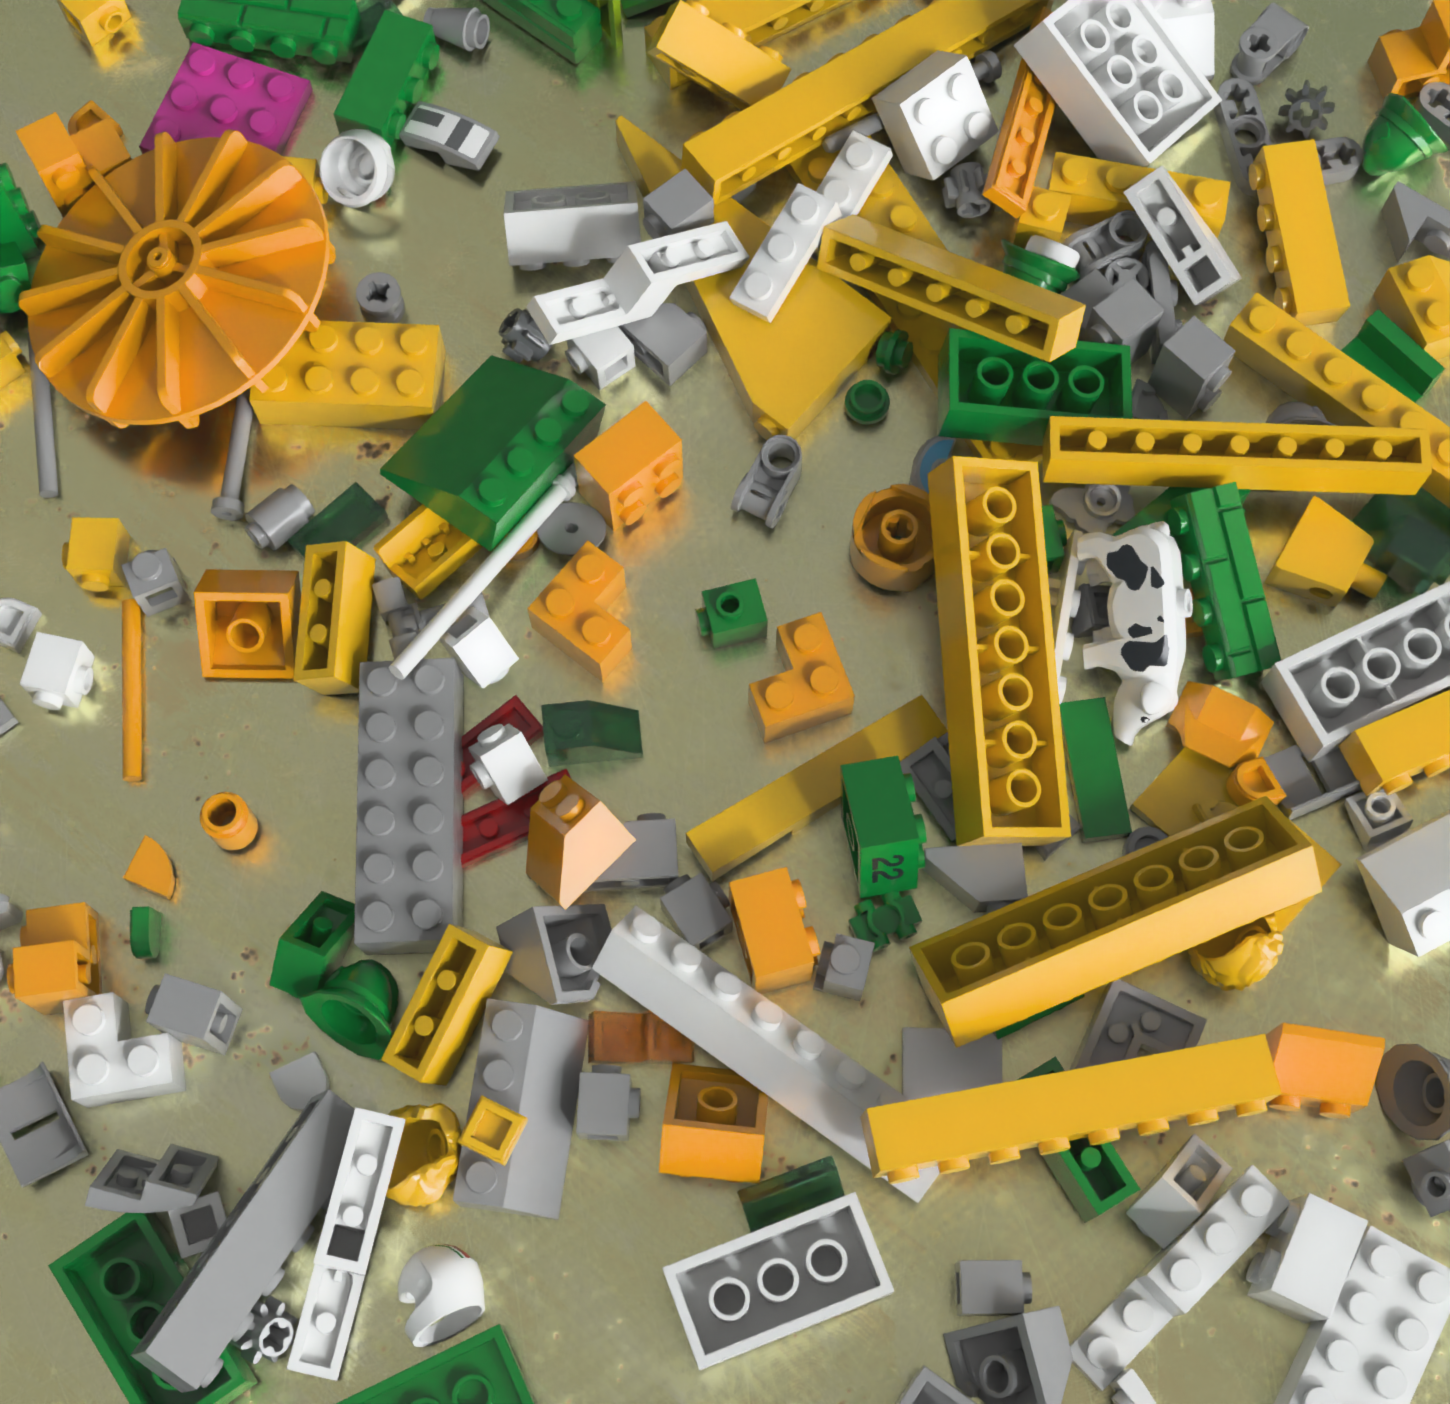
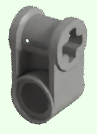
(1267, 44)
(1101, 245)
(767, 488)

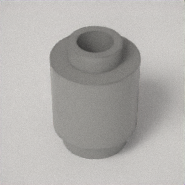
(278, 517)

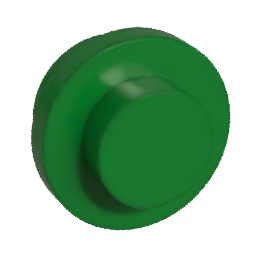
(894, 351)
(867, 402)

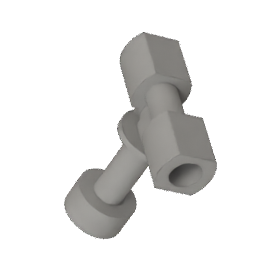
(406, 619)

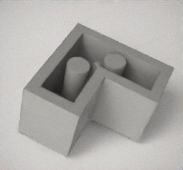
(1116, 316)

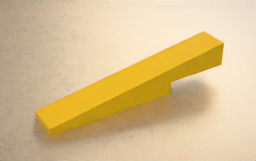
(807, 790)

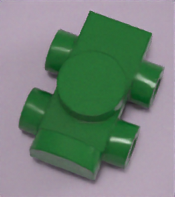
(878, 924)

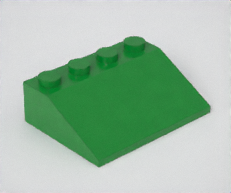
(496, 447)

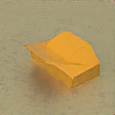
(1219, 724)

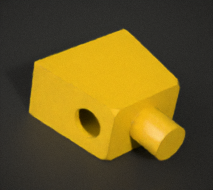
(1325, 558)

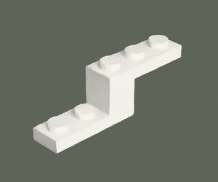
(800, 225)
(637, 282)
(346, 1244)
(1177, 1277)

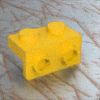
(424, 551)

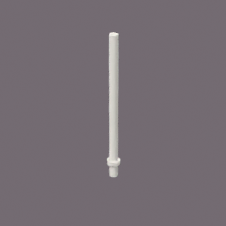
(561, 490)

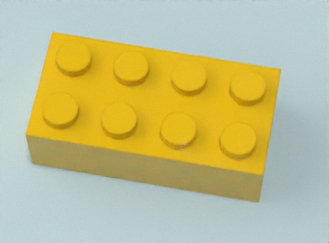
(356, 377)

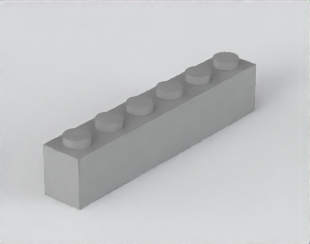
(249, 1249)

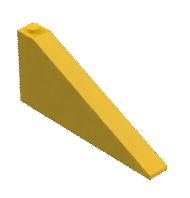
(811, 346)

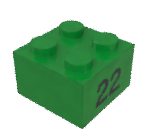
(881, 826)

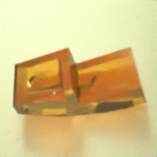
(635, 1039)

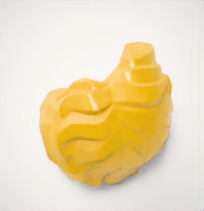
(1239, 955)
(426, 1154)

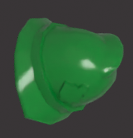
(1398, 138)
(1036, 268)
(356, 1007)

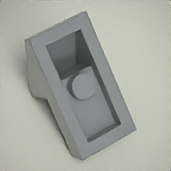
(1416, 217)

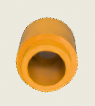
(216, 818)

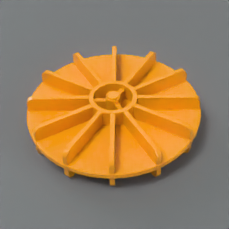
(178, 280)

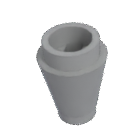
(459, 26)

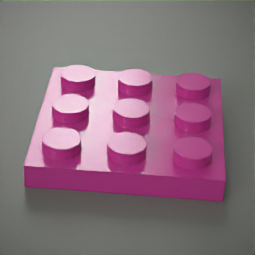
(225, 93)

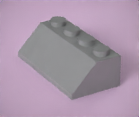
(533, 1067)

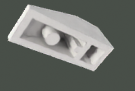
(1182, 236)

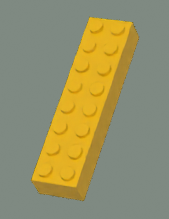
(998, 653)
(1115, 919)

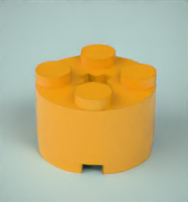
(873, 547)

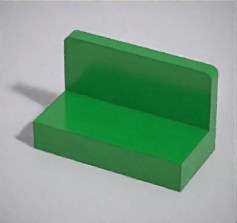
(1394, 357)

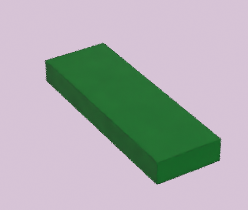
(1094, 770)

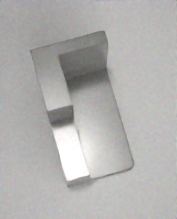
(1135, 1020)

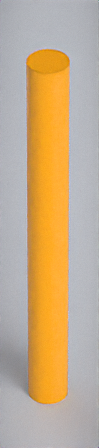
(131, 691)

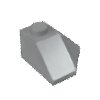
(557, 950)
(1013, 1358)

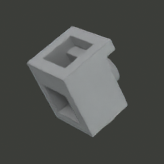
(151, 573)
(844, 967)

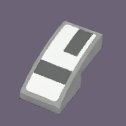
(453, 135)

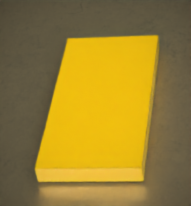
(1195, 778)

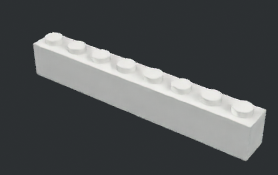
(748, 1034)

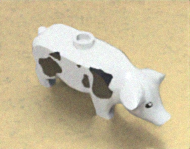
(1144, 619)

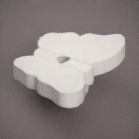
(1081, 506)

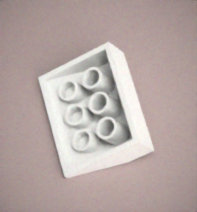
(1118, 77)

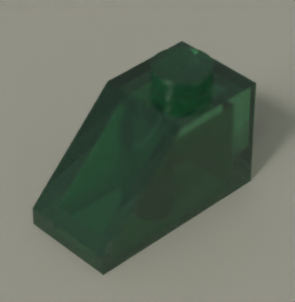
(590, 732)

